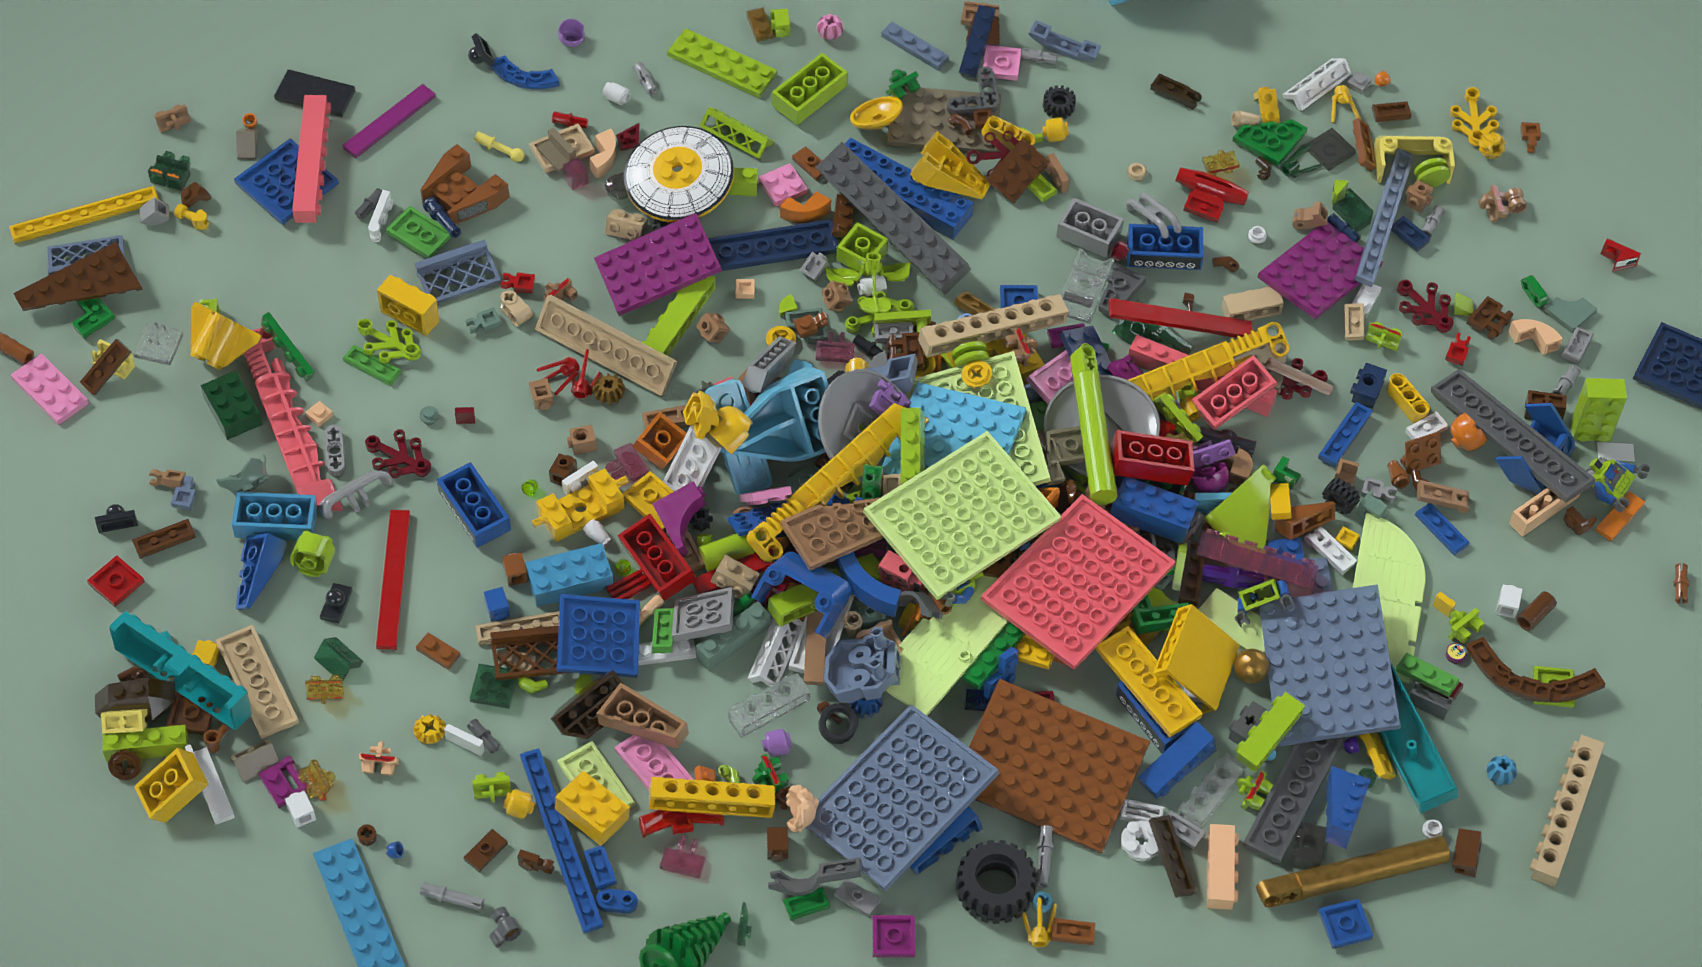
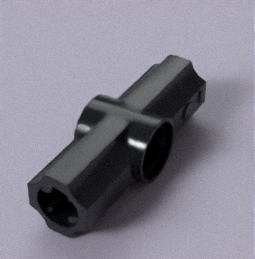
(1237, 442)

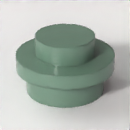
(429, 415)

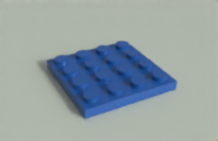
(273, 181)
(598, 635)

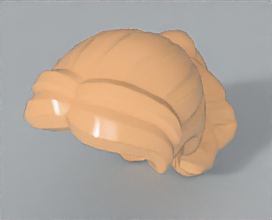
(802, 806)

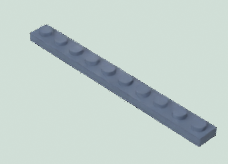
(1384, 217)

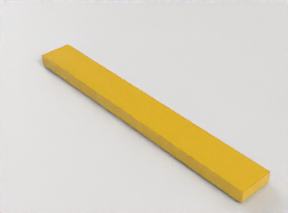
(81, 215)

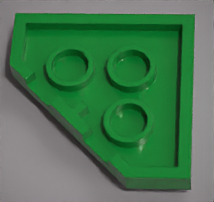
(1271, 139)

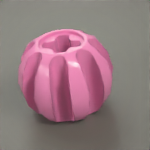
(830, 27)

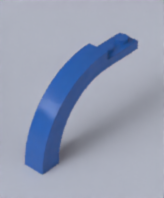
(866, 588)

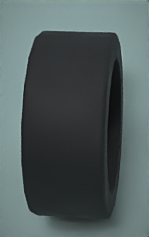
(838, 708)

